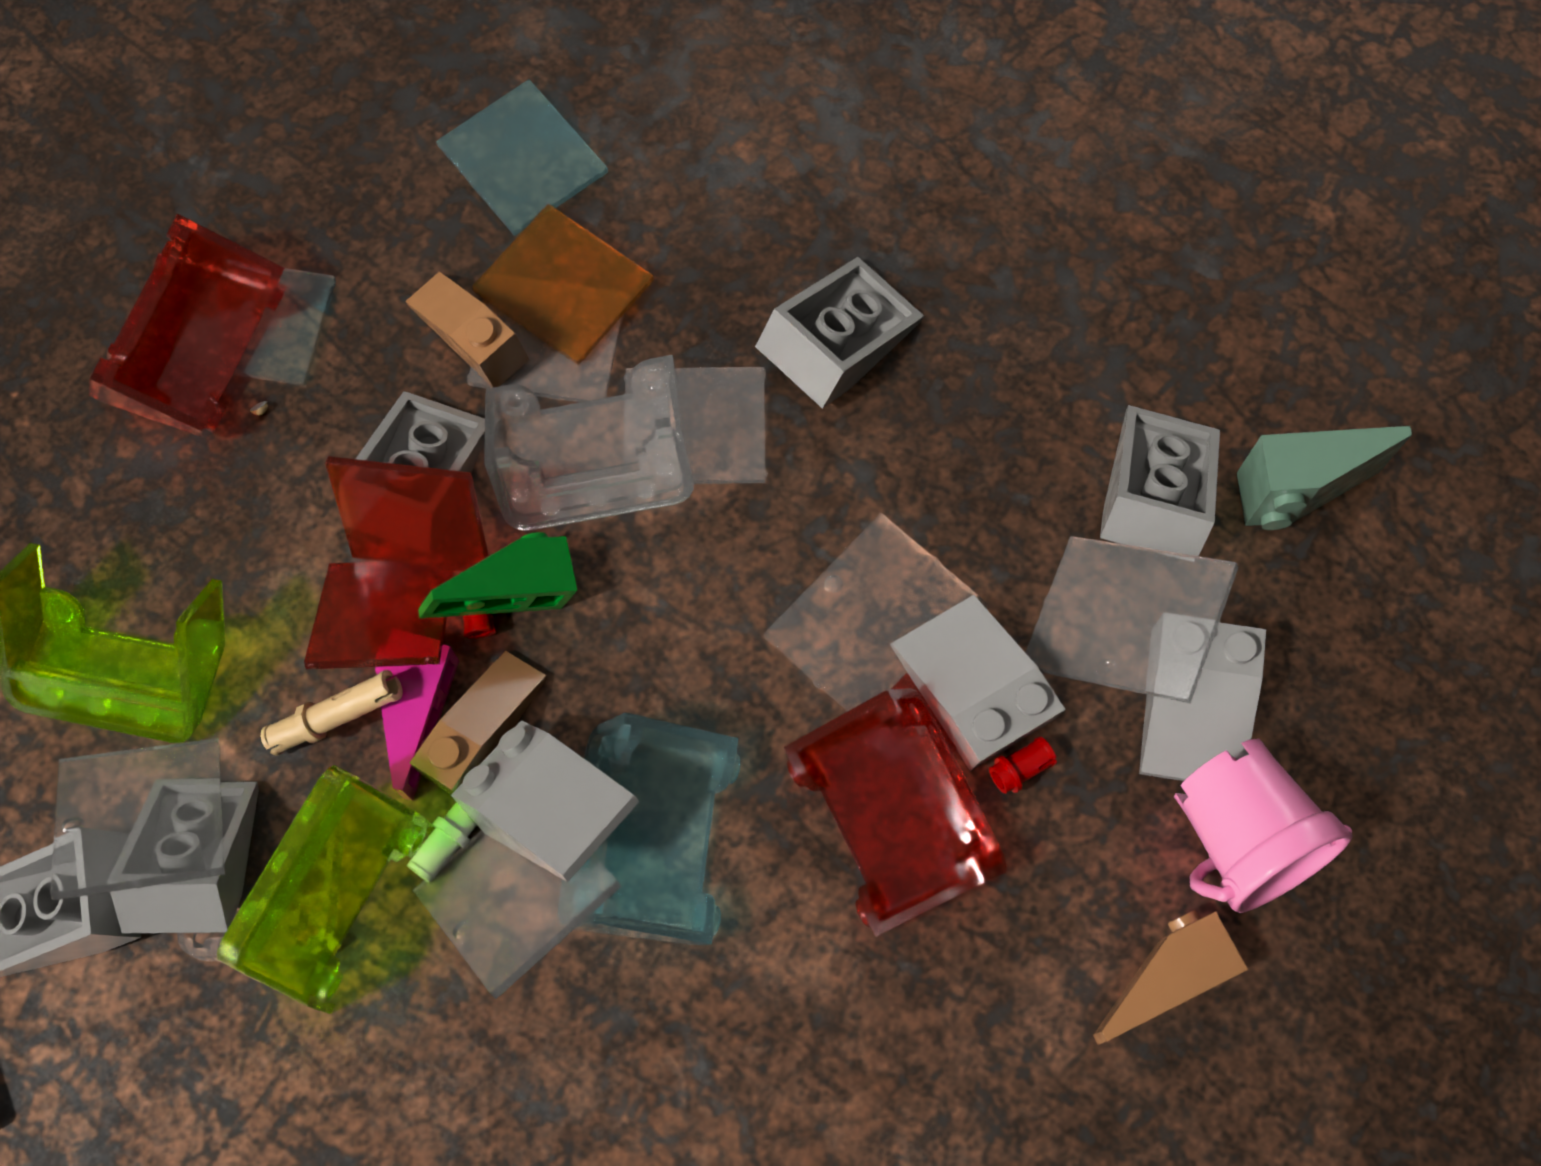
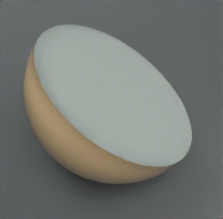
(260, 408)

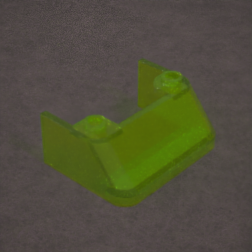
(100, 676)
(319, 886)

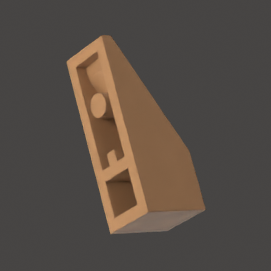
(469, 329)
(477, 722)
(1176, 970)

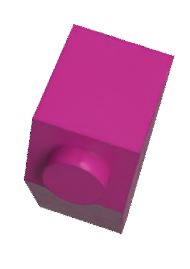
(415, 715)

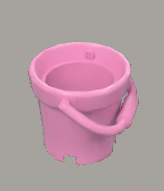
(1256, 828)

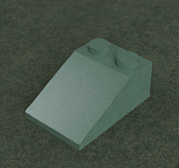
(1305, 470)

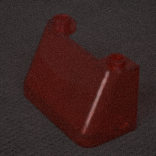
(188, 330)
(898, 807)

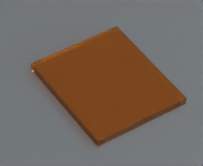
(563, 284)

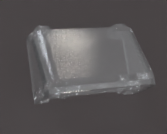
(589, 454)

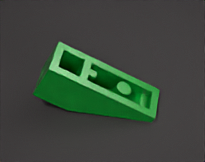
(521, 577)

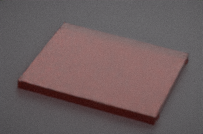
(408, 513)
(373, 617)

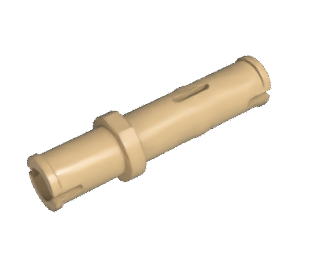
(314, 720)

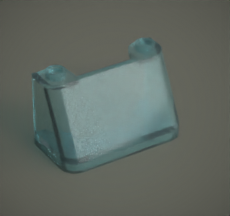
(665, 838)

